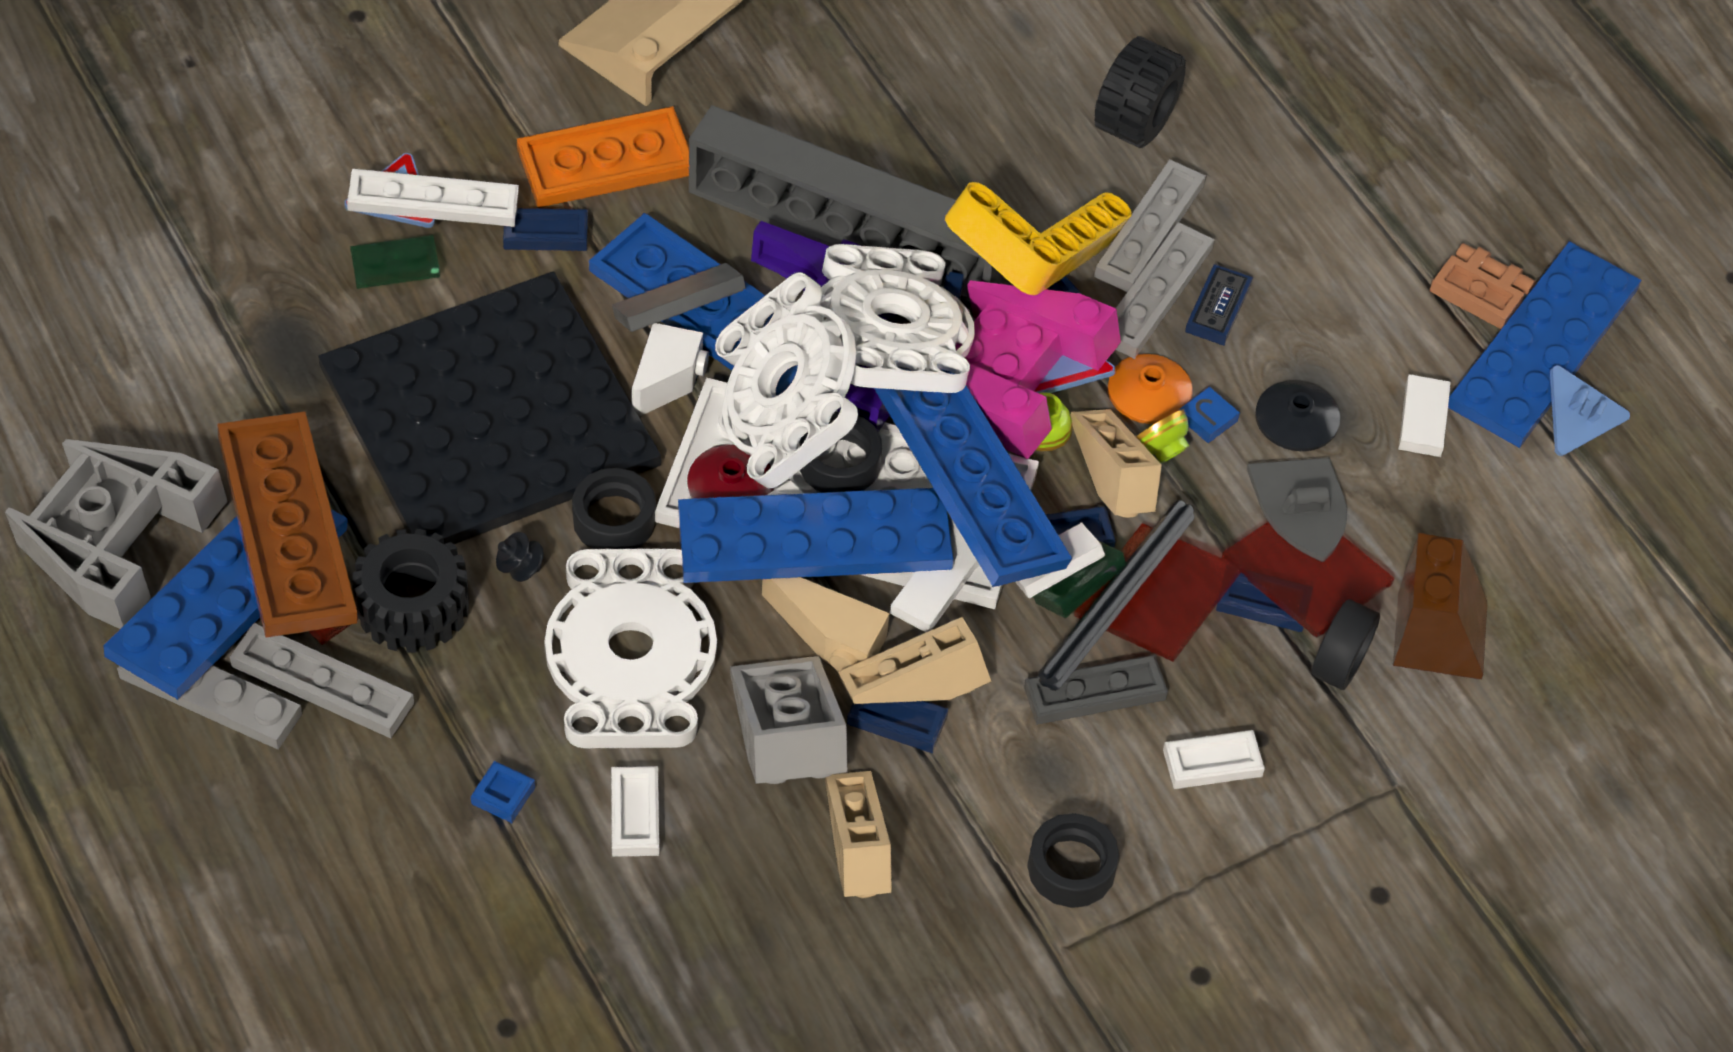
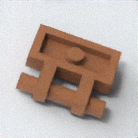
(1482, 285)

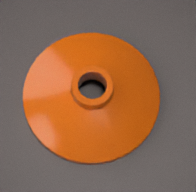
(1147, 400)

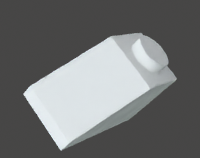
(668, 367)

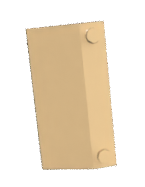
(636, 37)

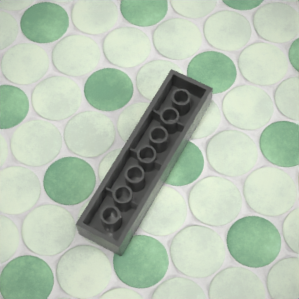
(823, 194)

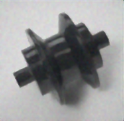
(519, 556)

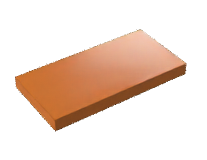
(604, 156)

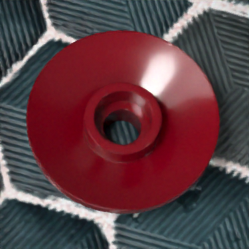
(709, 479)

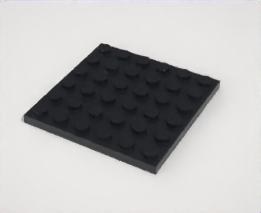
(487, 410)

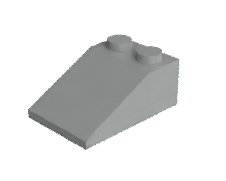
(789, 720)

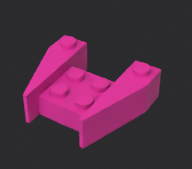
(1017, 346)

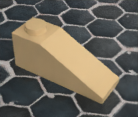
(1118, 463)
(831, 623)
(921, 669)
(859, 834)

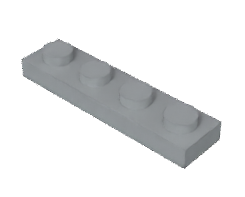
(1149, 225)
(1160, 286)
(322, 680)
(233, 704)

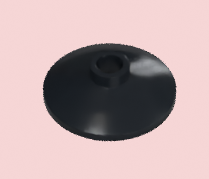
(1295, 427)

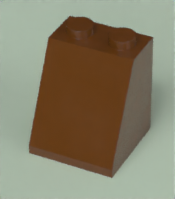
(1441, 610)

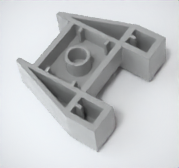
(102, 510)

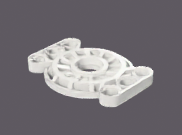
(936, 316)
(819, 387)
(618, 687)

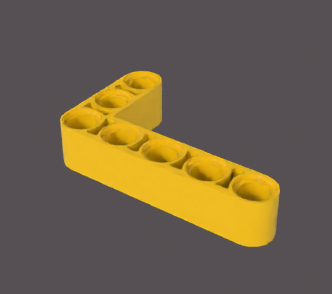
(1023, 254)

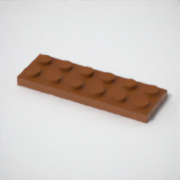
(286, 524)

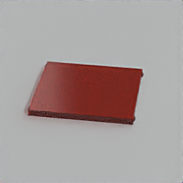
(1303, 585)
(1172, 598)

